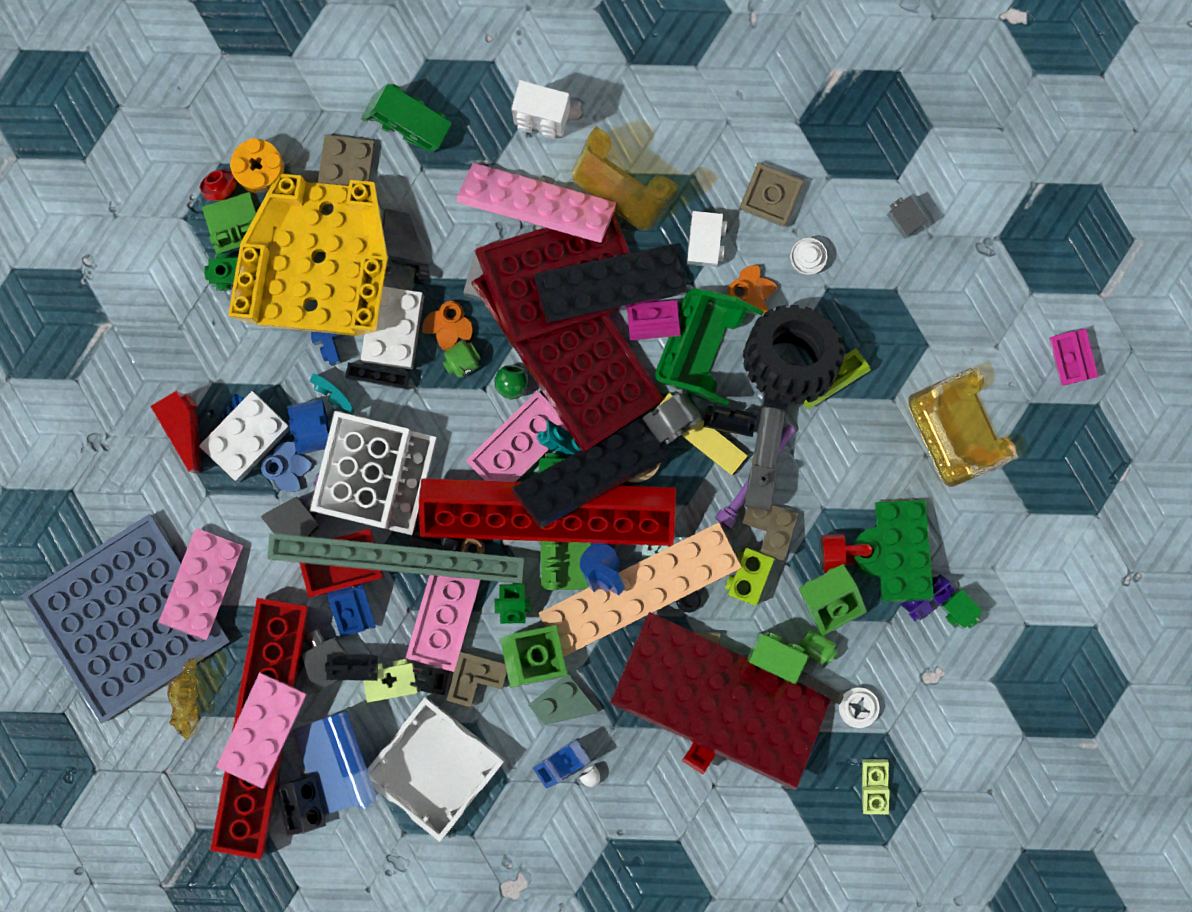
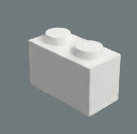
(705, 239)

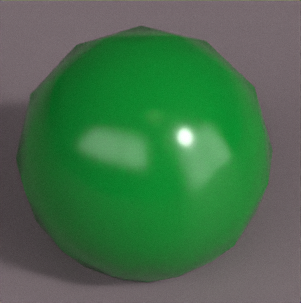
(511, 382)

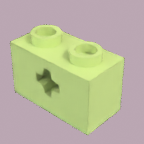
(402, 671)

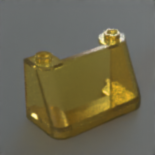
(604, 179)
(958, 428)

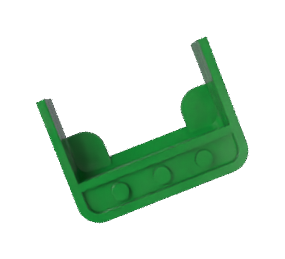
(702, 325)

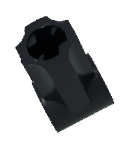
(434, 543)

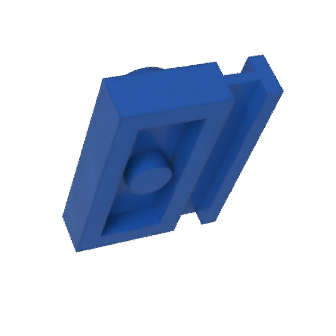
(351, 610)

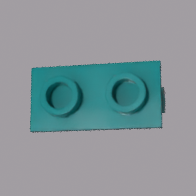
(558, 436)

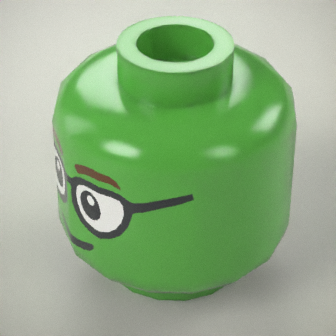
(461, 359)

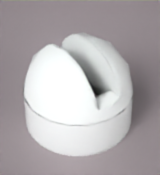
(590, 776)

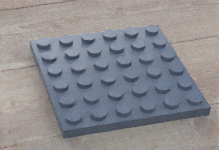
(107, 615)

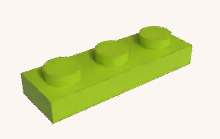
(851, 369)

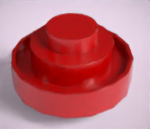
(218, 185)

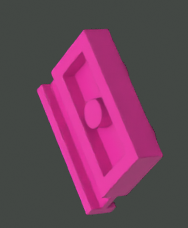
(653, 320)
(1073, 357)

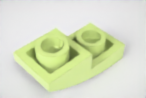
(875, 786)

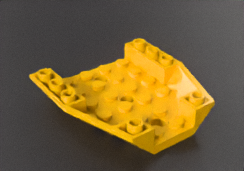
(278, 266)

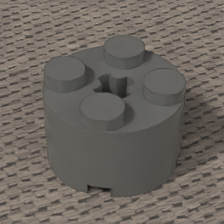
(672, 416)

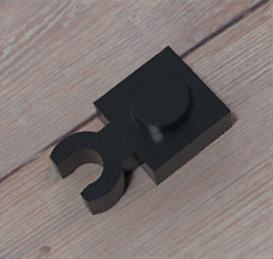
(431, 680)

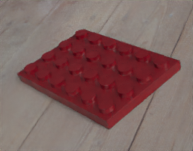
(514, 262)

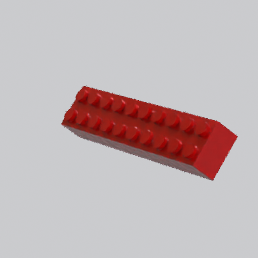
(493, 512)
(276, 651)

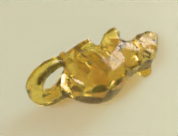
(182, 694)

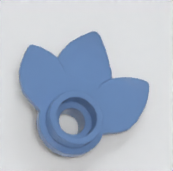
(290, 467)

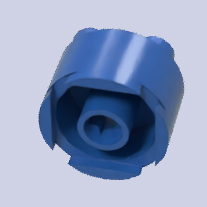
(309, 426)

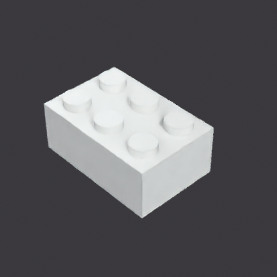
(540, 109)
(396, 330)
(245, 437)

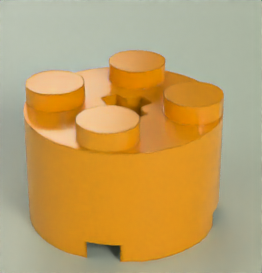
(258, 152)

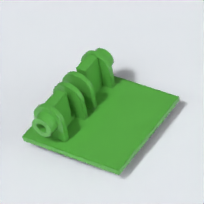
(229, 221)
(562, 566)

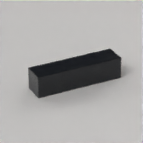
(377, 376)

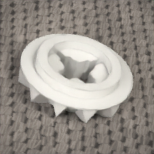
(863, 719)

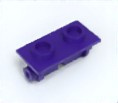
(941, 592)

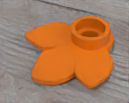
(754, 287)
(446, 328)

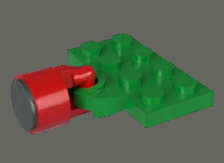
(891, 551)

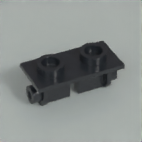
(730, 421)
(351, 667)

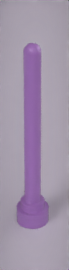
(728, 514)

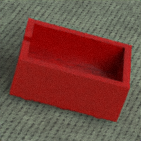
(325, 578)

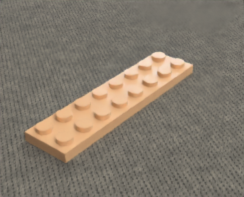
(647, 586)

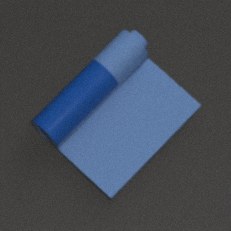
(336, 762)

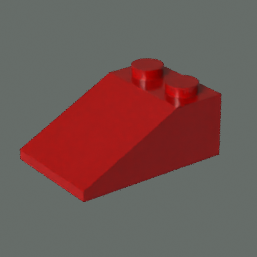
(181, 425)

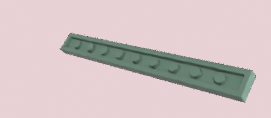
(395, 558)

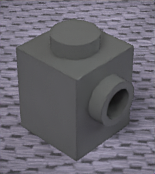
(906, 216)

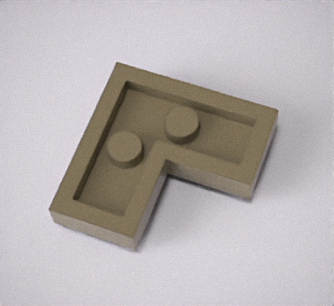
(778, 526)
(471, 671)

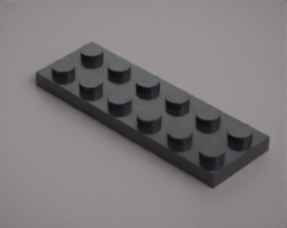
(610, 283)
(590, 473)

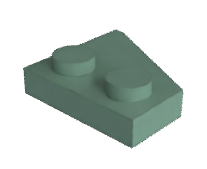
(562, 702)

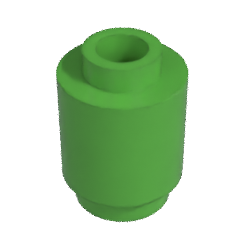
(818, 647)

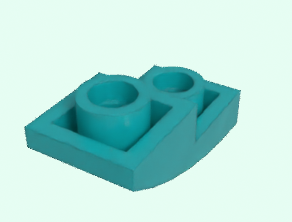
(337, 398)

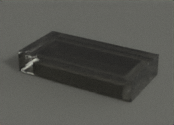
(820, 687)

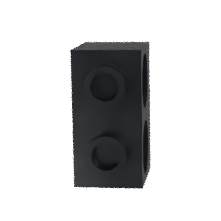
(300, 805)

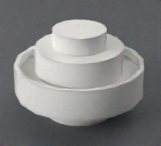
(808, 256)

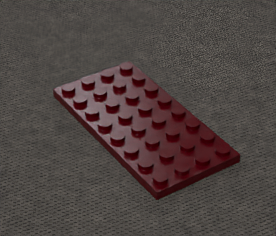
(585, 375)
(720, 701)

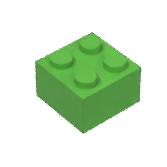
(832, 599)
(533, 656)
(776, 657)

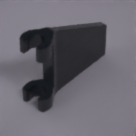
(403, 244)

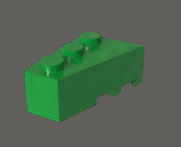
(408, 117)

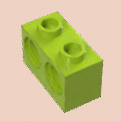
(755, 579)

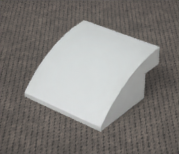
(373, 473)

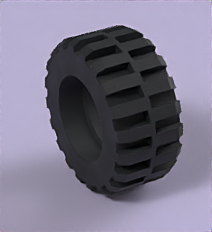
(799, 328)

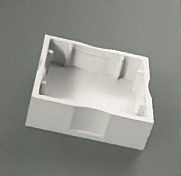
(433, 768)

